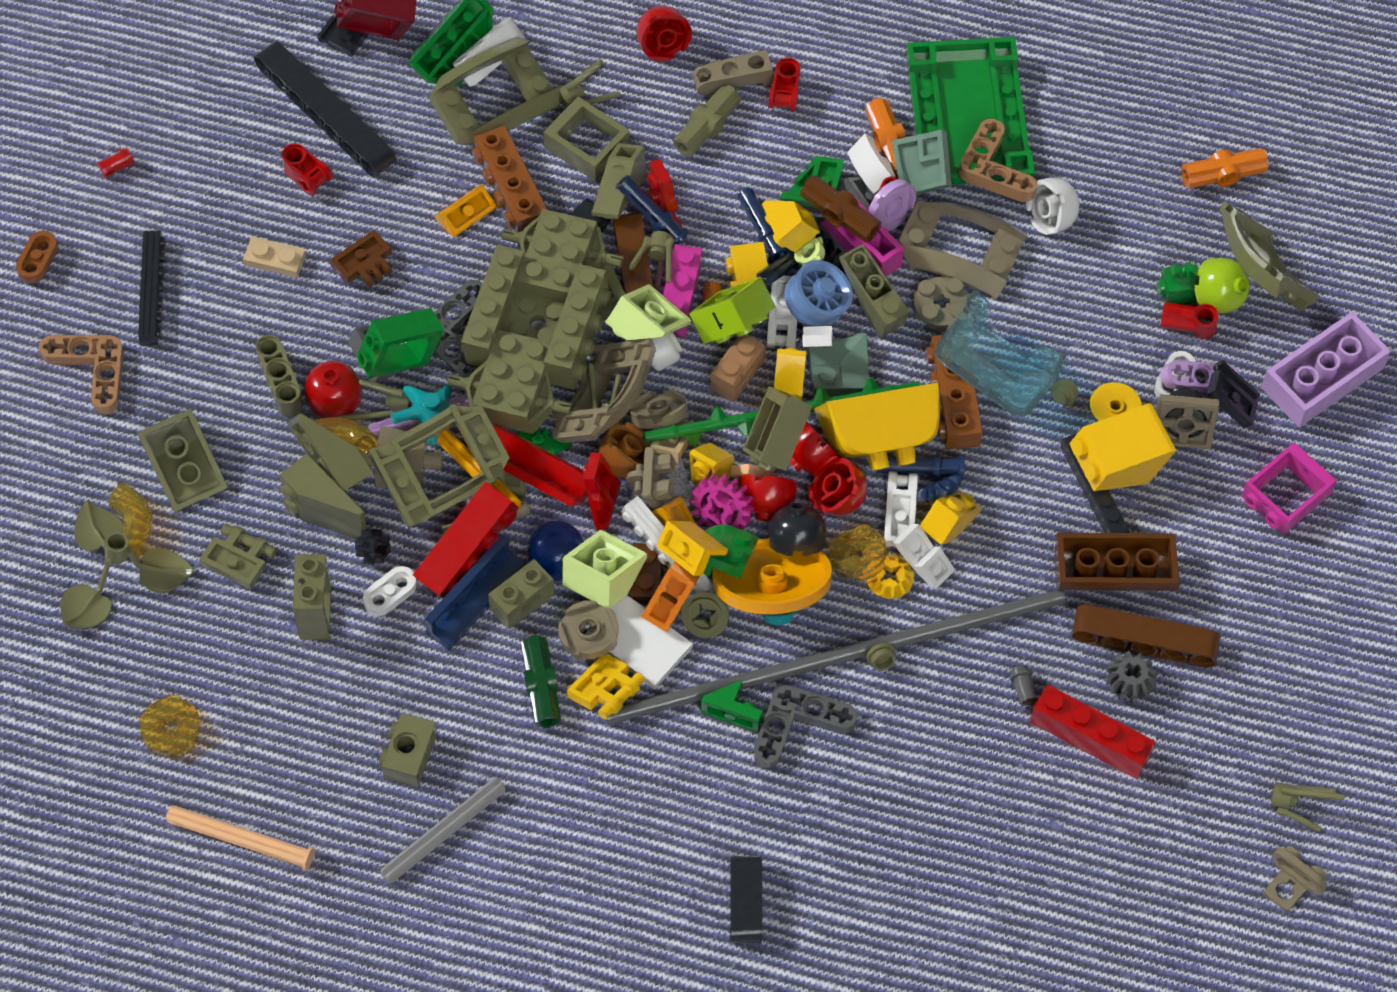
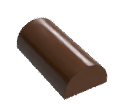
(1116, 562)

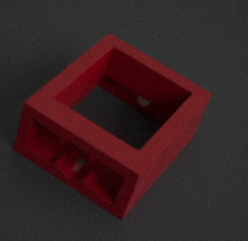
(376, 17)

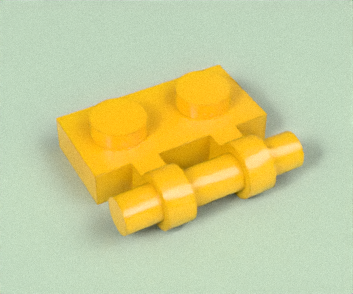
(599, 680)

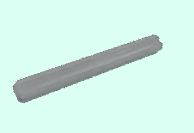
(442, 830)

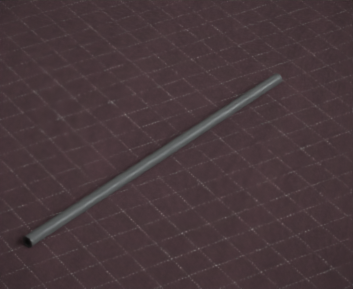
(841, 654)

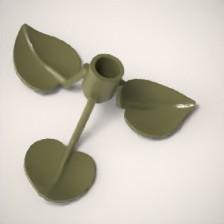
(100, 528)

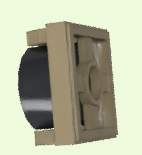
(1188, 418)

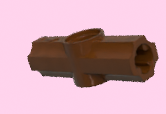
(840, 208)

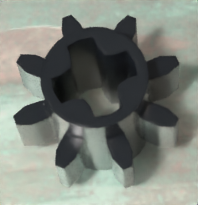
(372, 547)

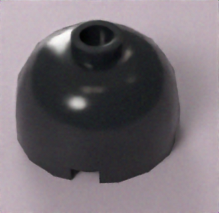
(797, 529)

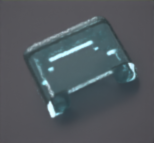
(993, 362)

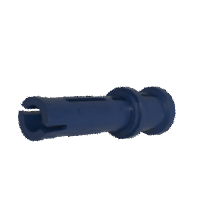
(757, 217)
(660, 219)
(935, 466)

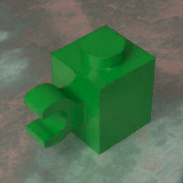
(1178, 284)

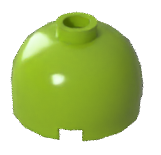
(1222, 284)

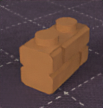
(737, 367)

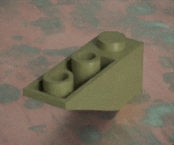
(623, 161)
(874, 291)

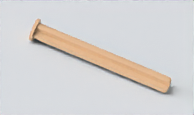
(241, 837)

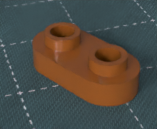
(35, 258)

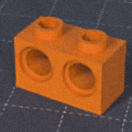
(670, 597)

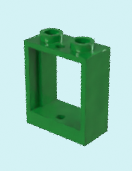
(417, 328)

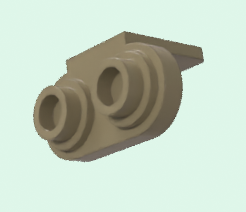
(1296, 871)

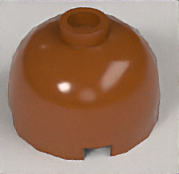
(623, 448)

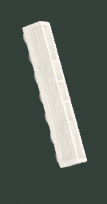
(651, 529)

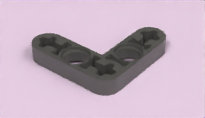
(452, 326)
(789, 713)

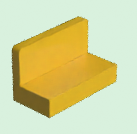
(689, 545)

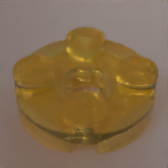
(854, 540)
(170, 710)

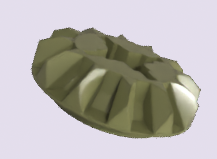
(700, 626)

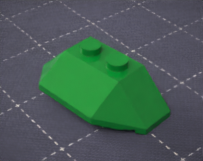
(451, 38)

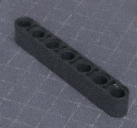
(325, 109)

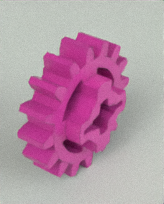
(721, 503)

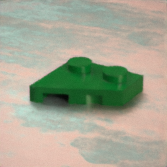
(826, 168)

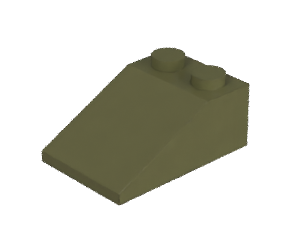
(331, 453)
(182, 460)
(319, 499)

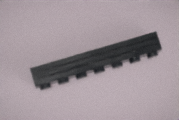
(151, 288)
(1100, 501)

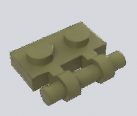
(233, 562)

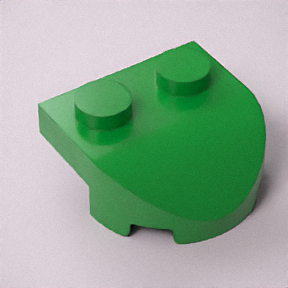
(740, 548)

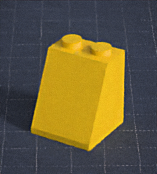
(1123, 449)

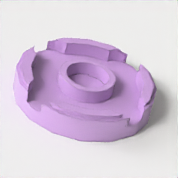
(892, 203)

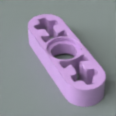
(1188, 381)

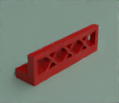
(542, 469)

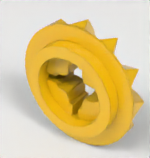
(888, 588)

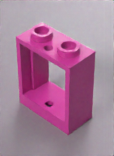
(1306, 470)

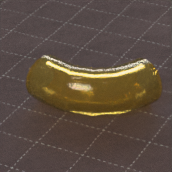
(350, 431)
(135, 514)

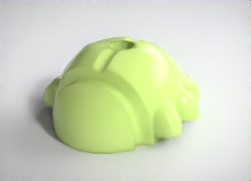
(811, 251)

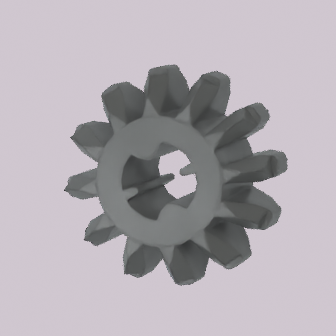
(1138, 679)

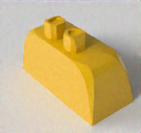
(882, 424)

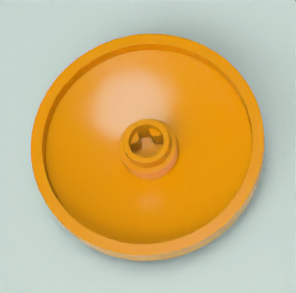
(775, 581)

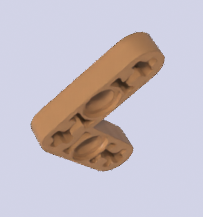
(986, 167)
(95, 356)

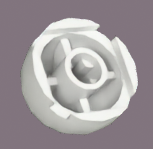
(1054, 206)

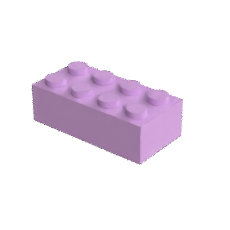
(1325, 369)

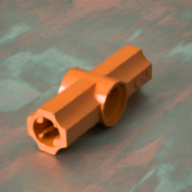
(884, 128)
(1224, 168)

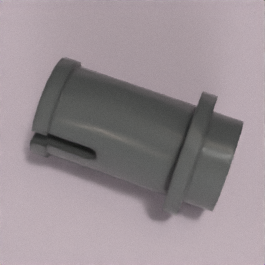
(1024, 687)

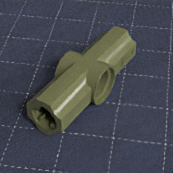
(707, 120)

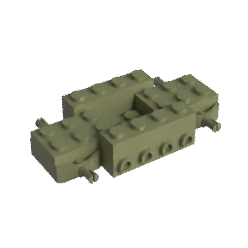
(550, 281)

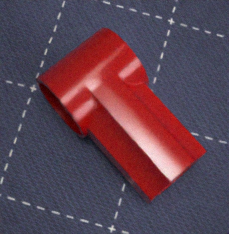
(1187, 319)

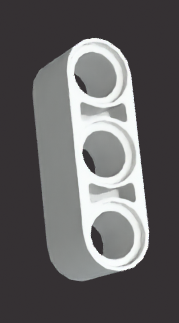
(500, 34)

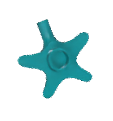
(424, 406)

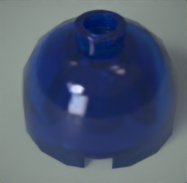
(551, 543)

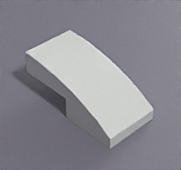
(869, 163)
(817, 336)
(923, 557)

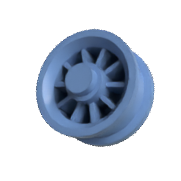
(818, 294)

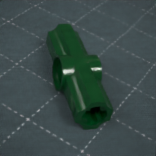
(541, 681)

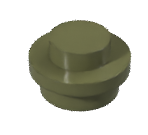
(1064, 392)
(881, 656)

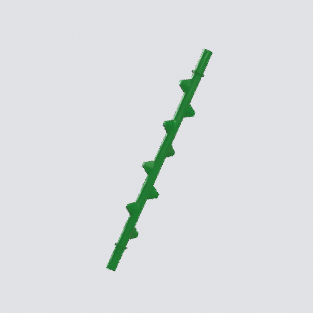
(744, 421)

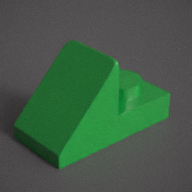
(724, 706)

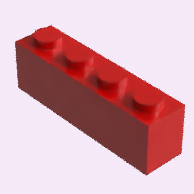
(466, 539)
(1092, 731)

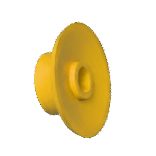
(1113, 395)

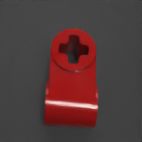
(785, 89)
(308, 171)

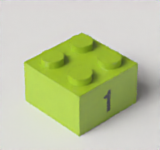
(733, 311)

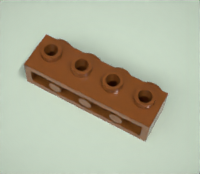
(509, 178)
(958, 405)

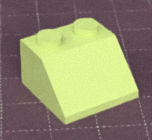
(645, 315)
(602, 568)

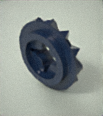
(939, 489)

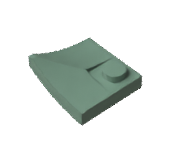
(923, 161)
(840, 367)

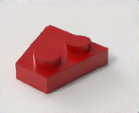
(662, 188)
(601, 490)

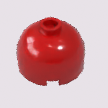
(663, 32)
(332, 389)
(810, 451)
(838, 487)
(768, 494)

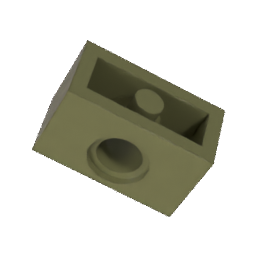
(521, 594)
(408, 767)

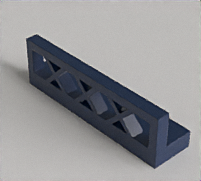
(469, 597)

